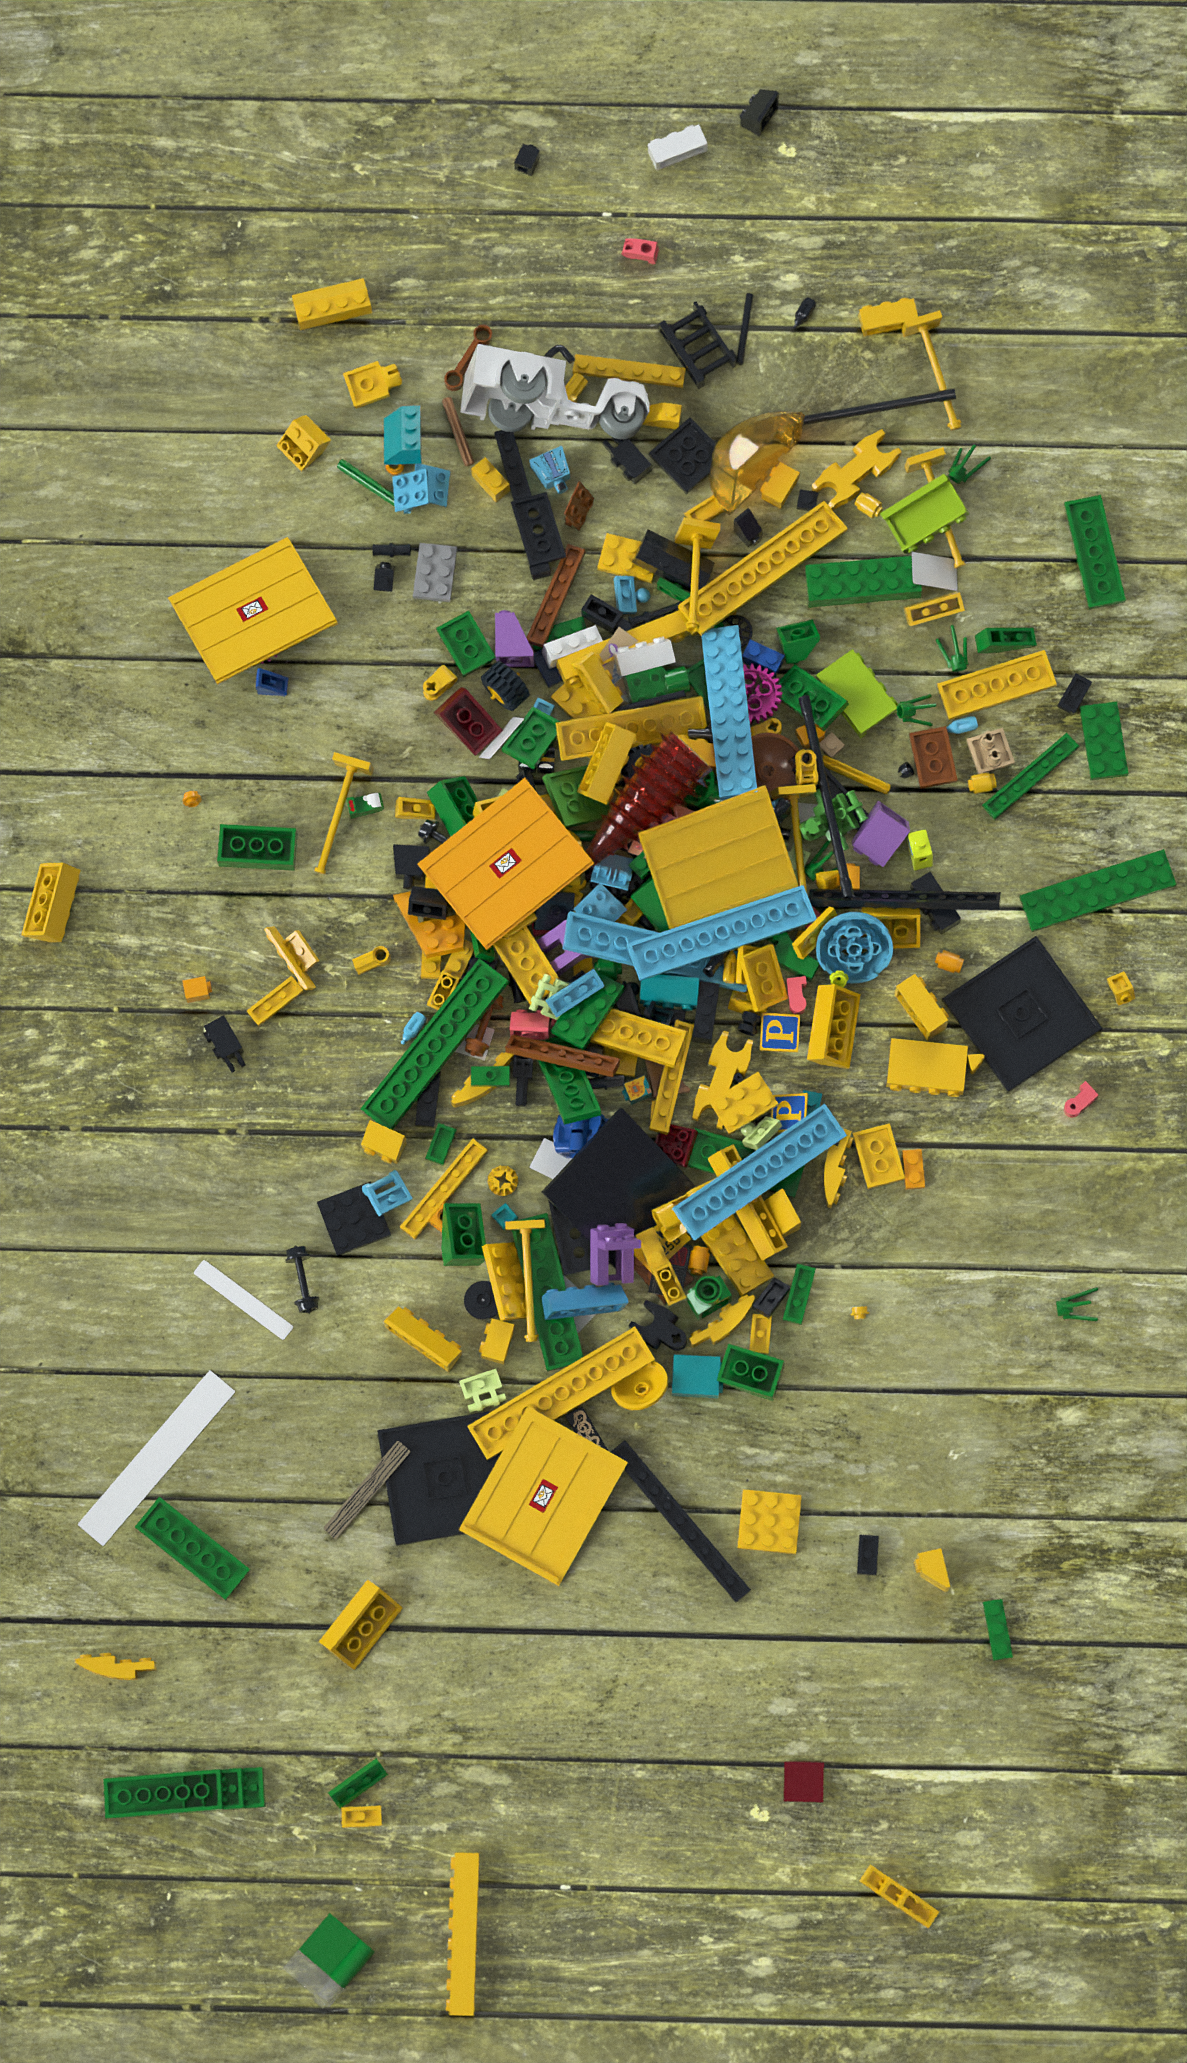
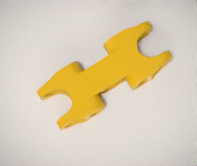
(868, 460)
(728, 1065)

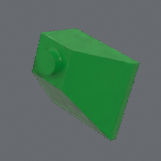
(797, 640)

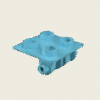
(437, 483)
(410, 490)
(613, 872)
(601, 904)

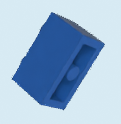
(764, 656)

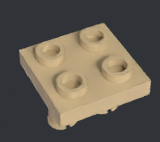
(990, 751)

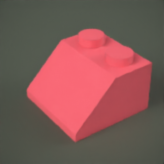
(530, 1024)

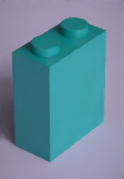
(696, 1376)

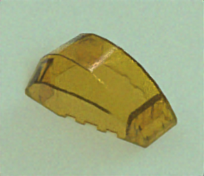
(749, 452)

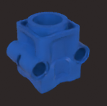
(573, 1136)

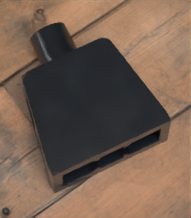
(406, 860)

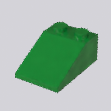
(462, 1234)
(751, 1372)

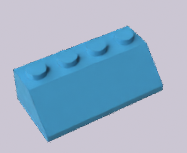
(583, 1301)

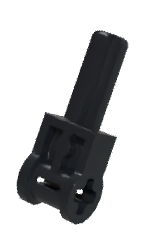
(522, 1072)

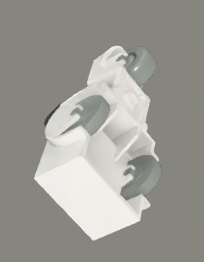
(534, 388)

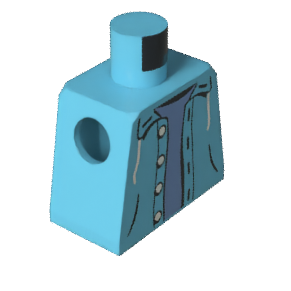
(552, 469)

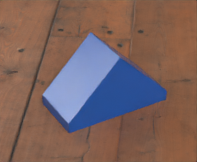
(271, 683)

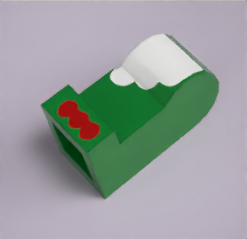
(365, 805)

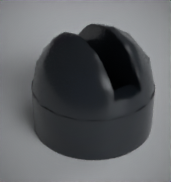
(906, 770)

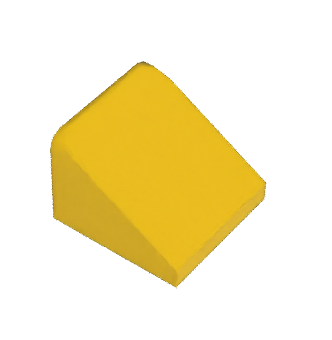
(827, 879)

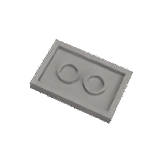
(435, 572)

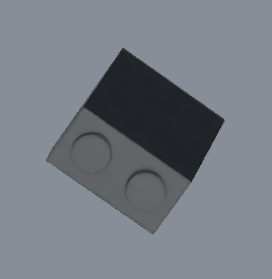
(760, 111)

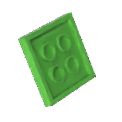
(571, 806)

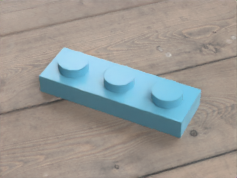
(574, 993)

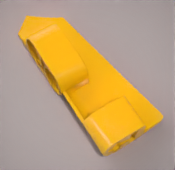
(667, 1219)

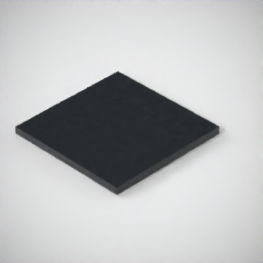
(1022, 1014)
(616, 1180)
(437, 1478)

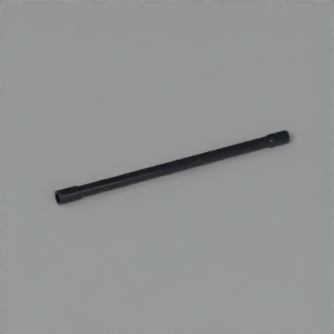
(940, 396)
(845, 881)

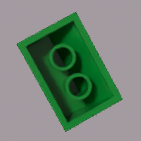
(453, 802)
(649, 903)

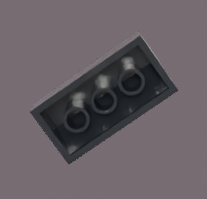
(670, 561)

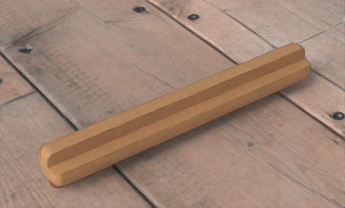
(458, 431)

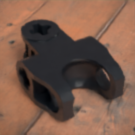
(661, 1329)

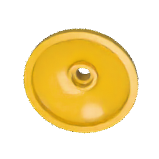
(650, 1380)

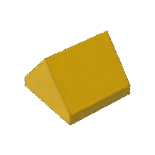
(974, 1062)

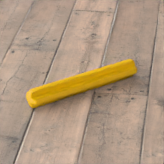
(856, 775)

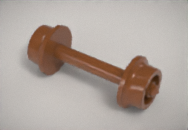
(476, 1046)

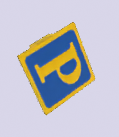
(779, 1032)
(790, 1109)

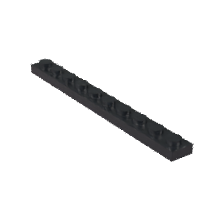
(906, 899)
(681, 1523)

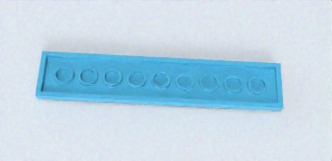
(729, 711)
(721, 932)
(609, 941)
(759, 1172)

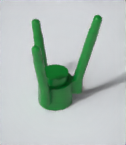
(958, 472)
(957, 661)
(907, 709)
(812, 869)
(1065, 1306)

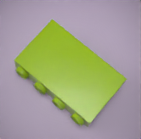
(925, 514)
(856, 684)

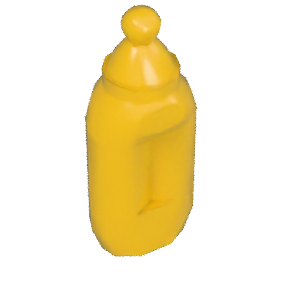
(730, 968)

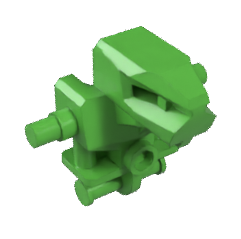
(817, 825)

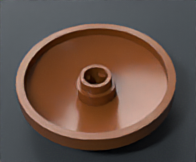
(771, 760)

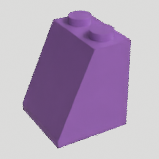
(510, 641)
(880, 834)

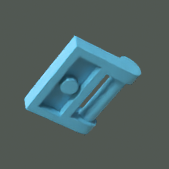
(390, 1198)

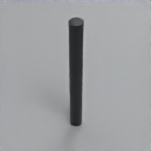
(744, 329)
(652, 701)

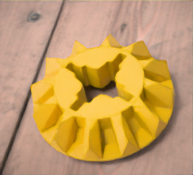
(506, 1188)

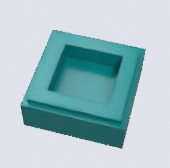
(504, 1215)

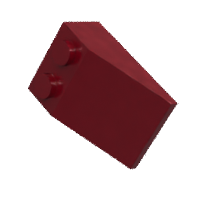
(468, 720)

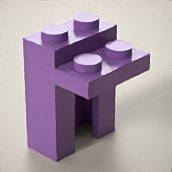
(552, 940)
(612, 1238)

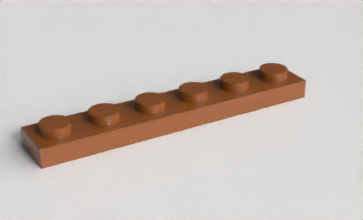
(555, 596)
(562, 1055)

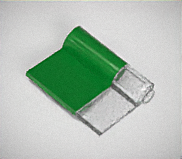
(328, 1960)

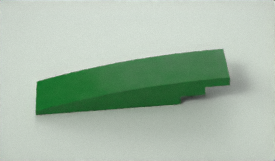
(184, 1792)

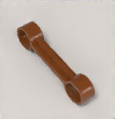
(463, 365)

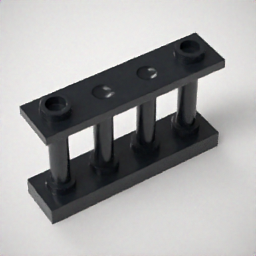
(688, 360)

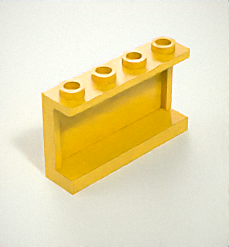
(927, 1067)

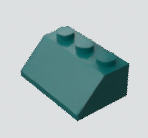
(403, 436)
(670, 992)

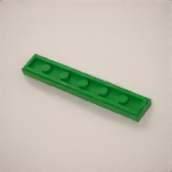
(1030, 776)

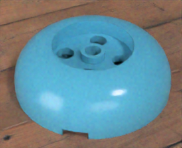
(860, 966)

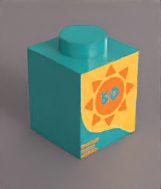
(636, 1090)

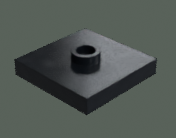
(554, 911)

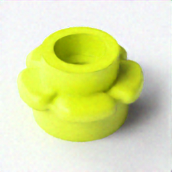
(839, 973)

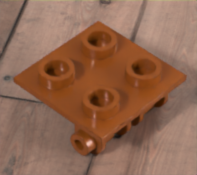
(578, 506)

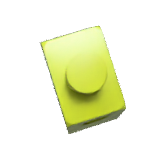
(919, 848)

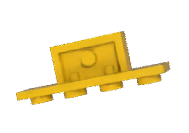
(296, 954)

